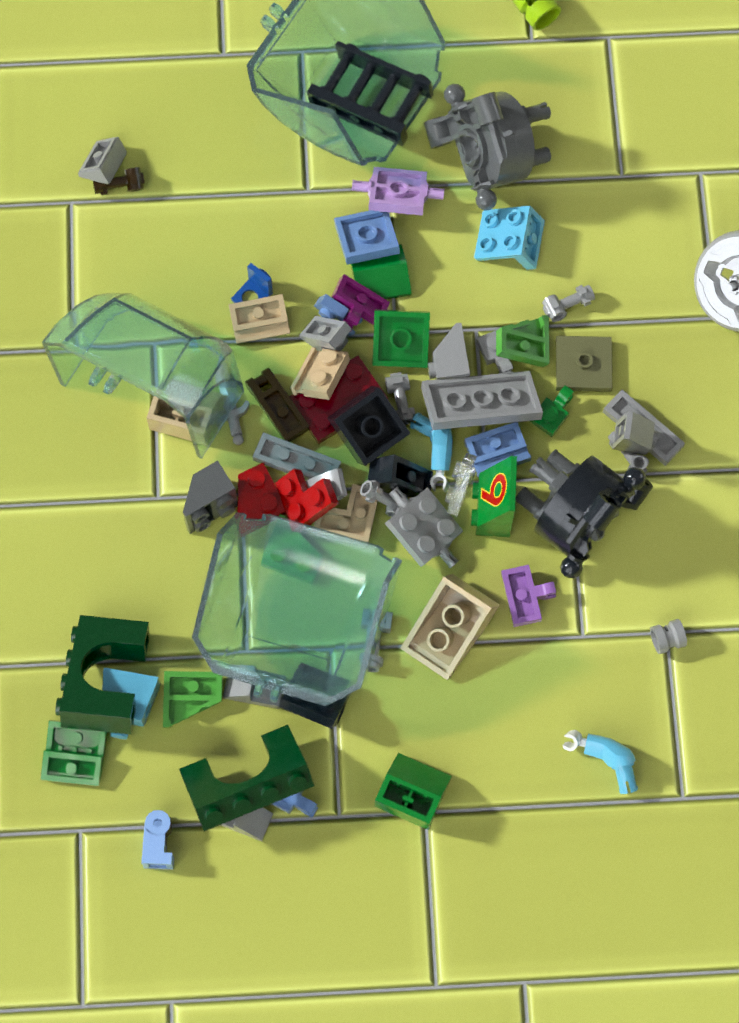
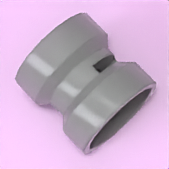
(669, 636)

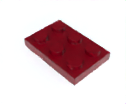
(315, 410)

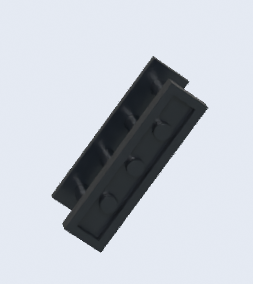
(370, 117)

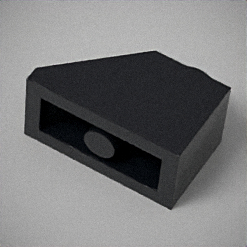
(398, 472)

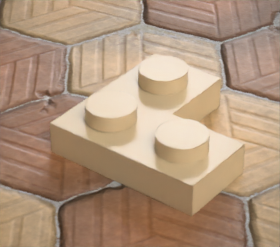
(353, 522)

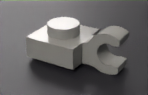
(487, 346)

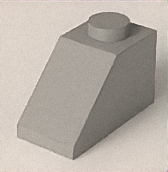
(450, 356)
(634, 434)

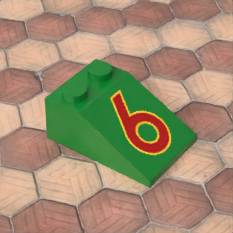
(495, 499)

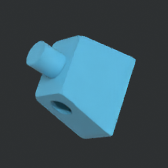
(143, 686)

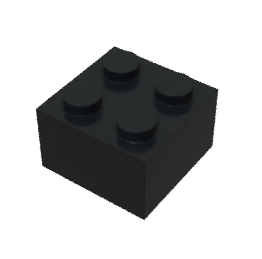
(368, 425)

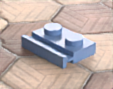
(497, 446)

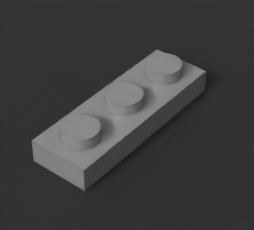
(667, 442)
(287, 456)

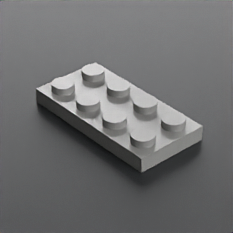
(481, 400)

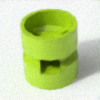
(539, 12)

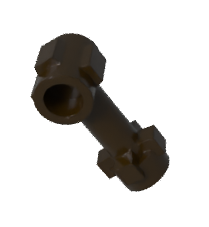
(133, 180)

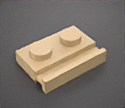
(259, 319)
(320, 373)

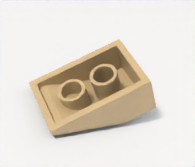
(449, 625)

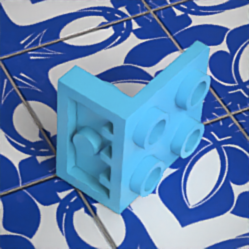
(510, 234)

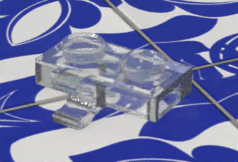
(464, 475)

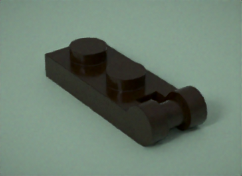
(277, 406)

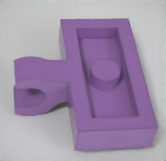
(524, 596)

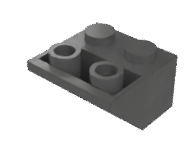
(208, 498)

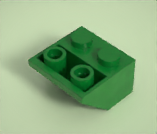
(412, 791)

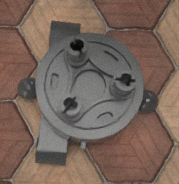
(491, 139)

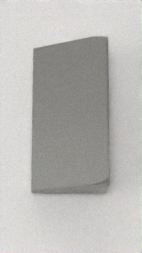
(103, 160)

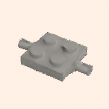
(424, 527)

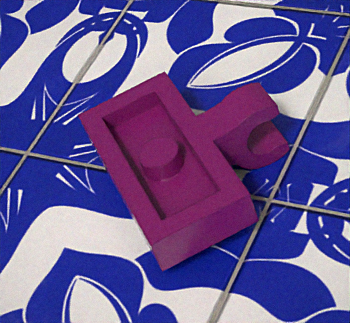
(358, 300)

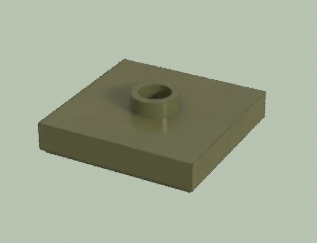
(584, 363)

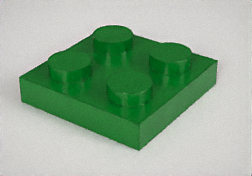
(401, 338)

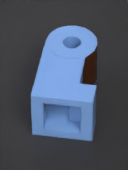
(156, 831)

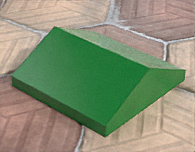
(384, 275)

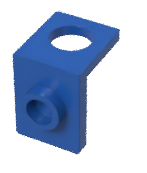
(258, 282)

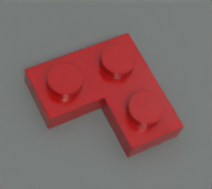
(305, 503)

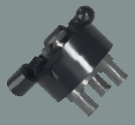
(580, 504)

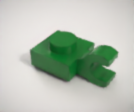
(554, 412)

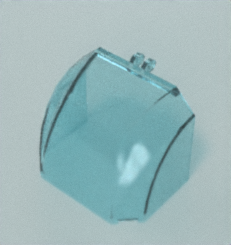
(304, 53)
(153, 352)
(293, 608)

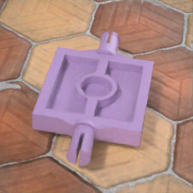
(398, 190)

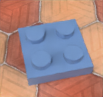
(366, 236)

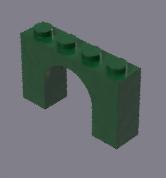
(96, 641)
(281, 778)

